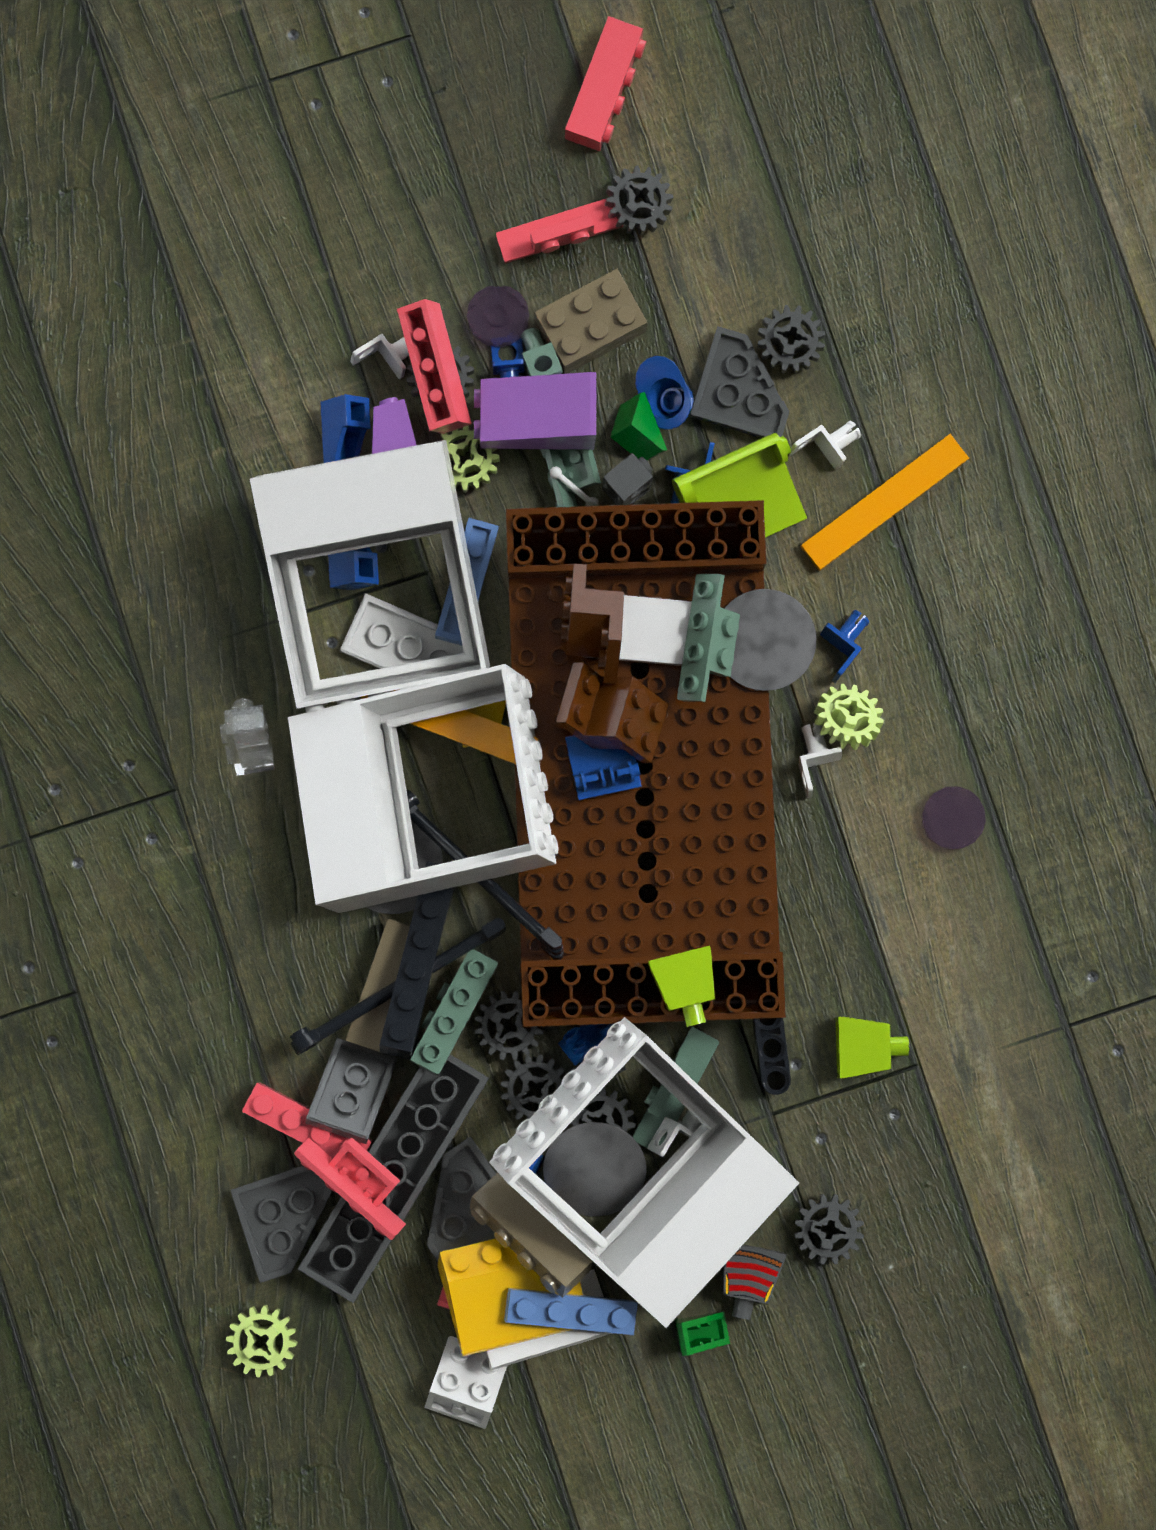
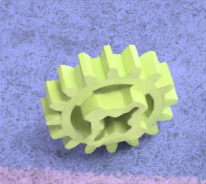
(477, 464)
(848, 716)
(271, 1353)

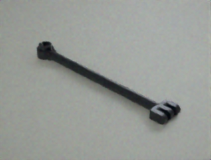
(550, 941)
(305, 1039)

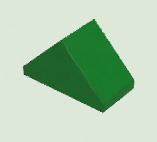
(637, 428)
(702, 1332)

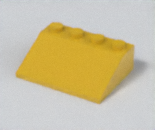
(476, 1293)

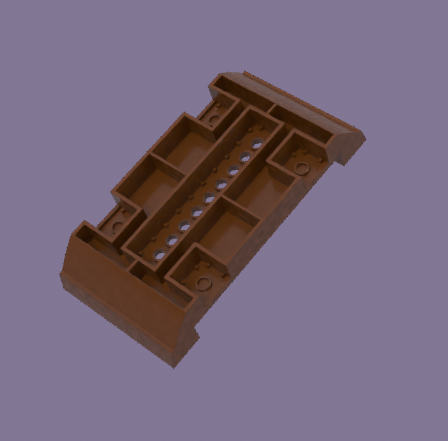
(706, 780)

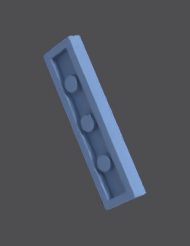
(480, 544)
(571, 1311)

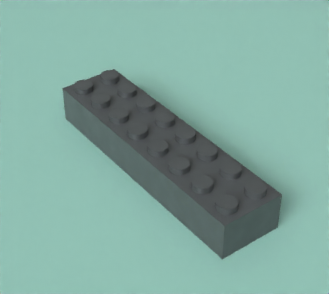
(411, 1150)

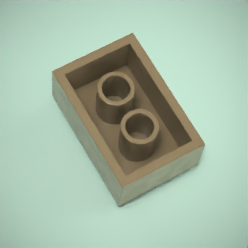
(591, 321)

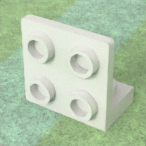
(464, 1386)

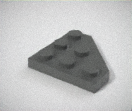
(738, 389)
(461, 1176)
(280, 1218)

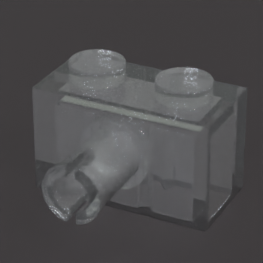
(248, 738)

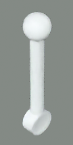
(556, 473)

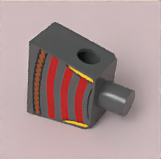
(751, 1277)

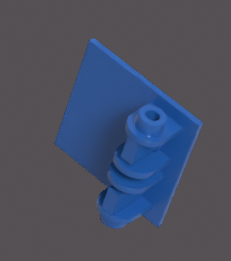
(601, 770)
(582, 1039)

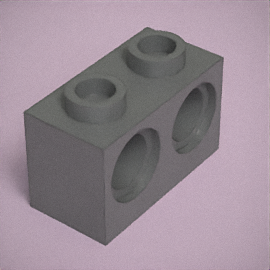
(628, 481)

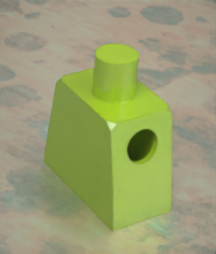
(685, 982)
(865, 1046)

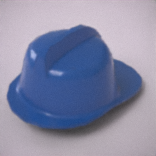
(665, 390)

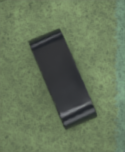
(778, 1063)

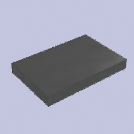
(351, 1091)

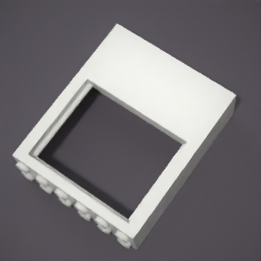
(357, 507)
(359, 801)
(687, 1214)

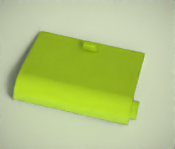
(748, 475)

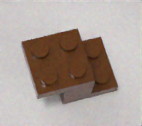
(593, 623)
(612, 714)

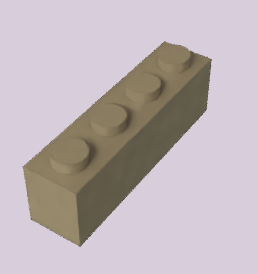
(384, 970)
(530, 1236)

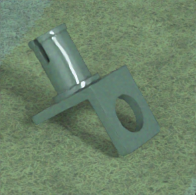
(539, 358)

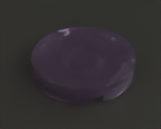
(498, 316)
(953, 818)

